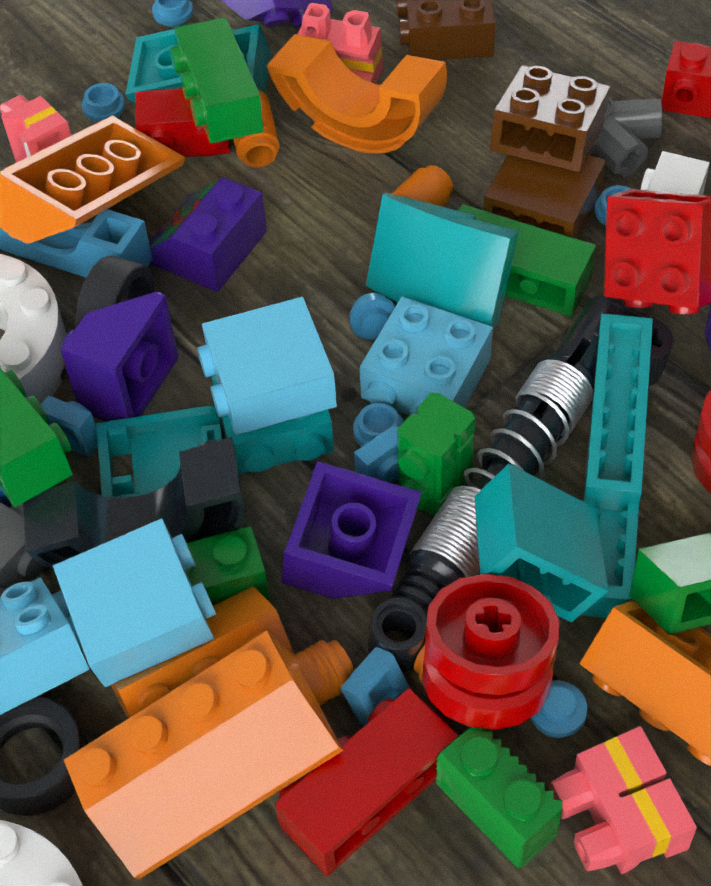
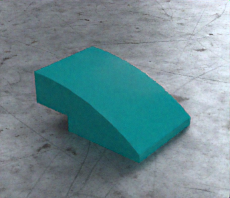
(153, 67)
(441, 258)

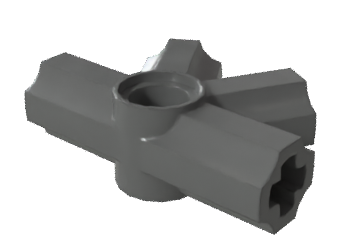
(621, 134)

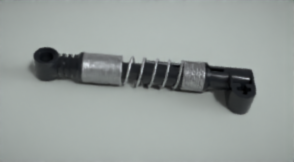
(546, 409)

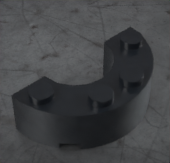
(197, 503)

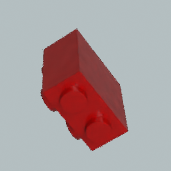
(658, 249)

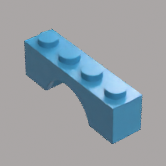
(87, 243)

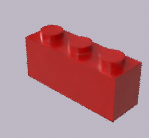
(366, 783)

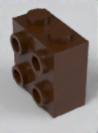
(447, 28)
(549, 117)
(546, 194)

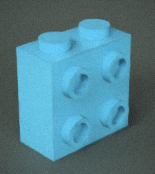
(424, 354)
(267, 366)
(135, 602)
(35, 643)

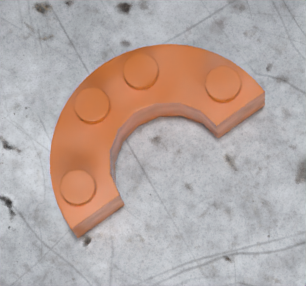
(350, 108)

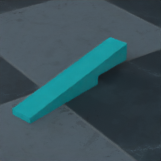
(617, 448)

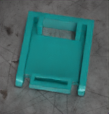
(154, 447)

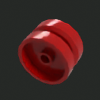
(489, 651)

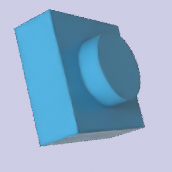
(75, 422)
(379, 457)
(373, 682)

